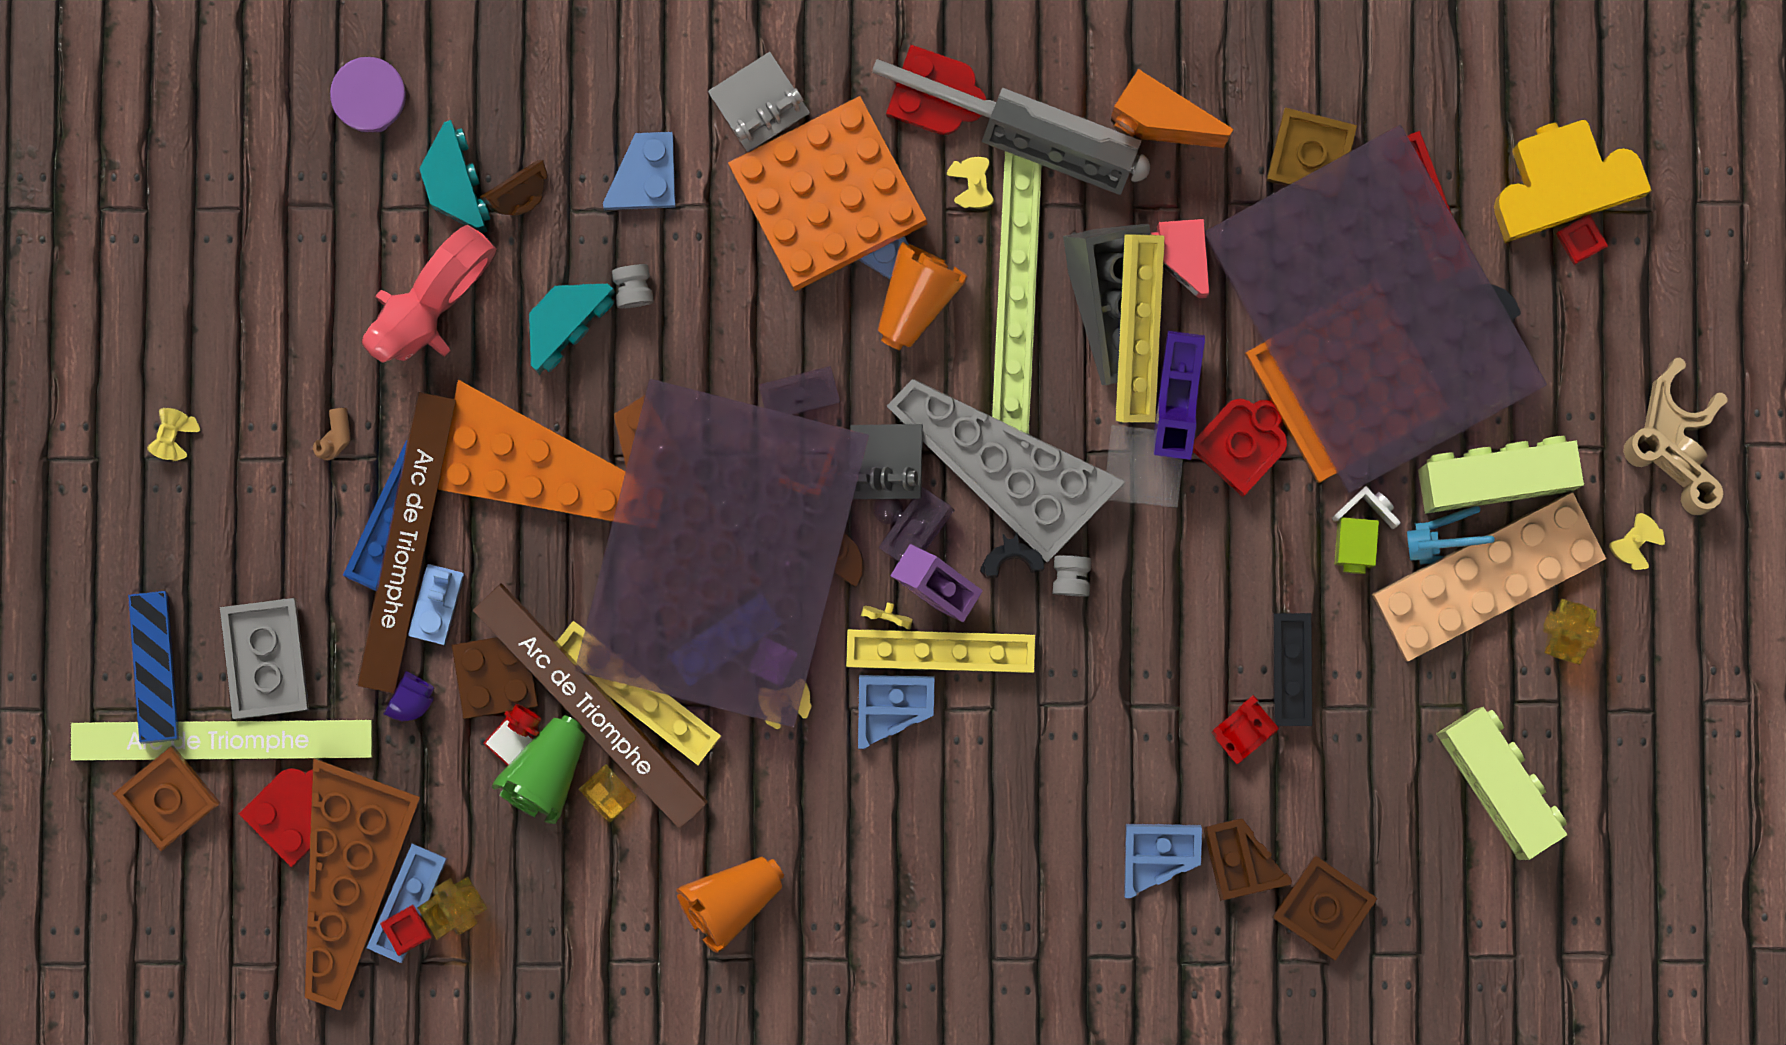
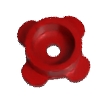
(522, 720)

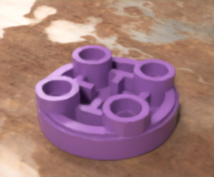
(368, 94)

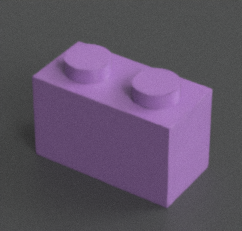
(936, 583)

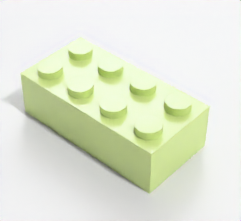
(1500, 476)
(1502, 783)

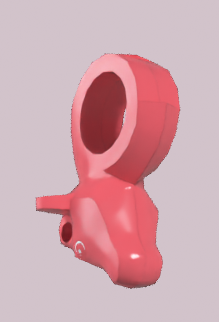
(411, 318)

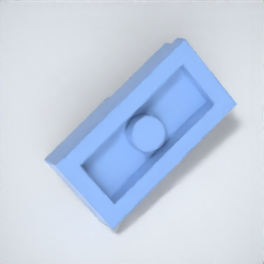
(436, 604)

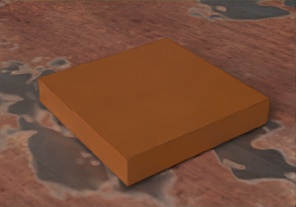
(166, 798)

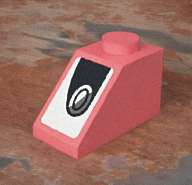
(1186, 254)

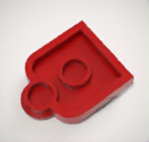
(929, 111)
(1242, 442)
(284, 814)

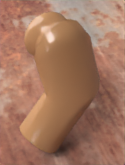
(337, 438)

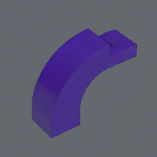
(1178, 395)

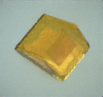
(607, 793)

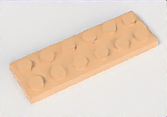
(1489, 577)

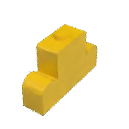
(1565, 180)

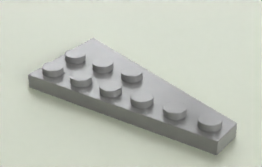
(1022, 478)

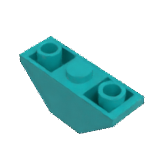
(452, 181)
(563, 319)

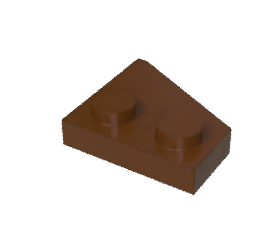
(1240, 861)

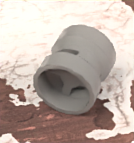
(632, 286)
(1071, 576)

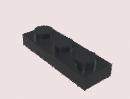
(1292, 669)

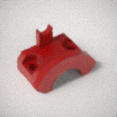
(1245, 730)

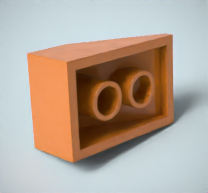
(1163, 115)

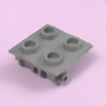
(759, 102)

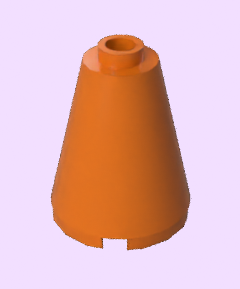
(916, 295)
(729, 899)

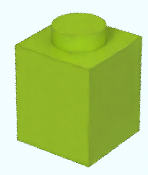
(1356, 544)

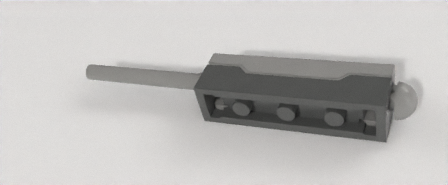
(1042, 133)

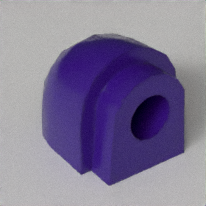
(410, 698)

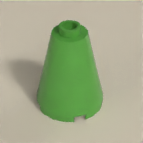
(544, 770)

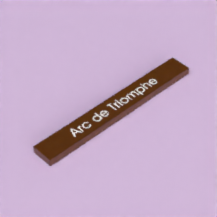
(405, 542)
(590, 706)

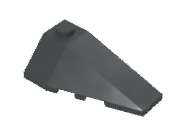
(1096, 278)

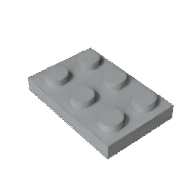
(264, 658)

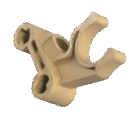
(1673, 450)

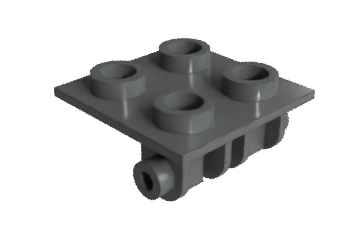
(891, 462)

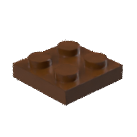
(491, 678)
(1324, 907)

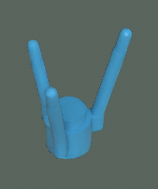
(1424, 543)

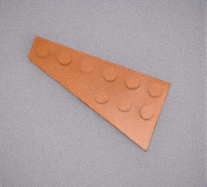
(518, 461)

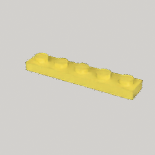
(1140, 328)
(940, 651)
(654, 709)

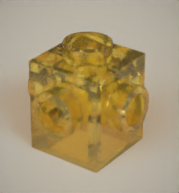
(1570, 631)
(458, 902)

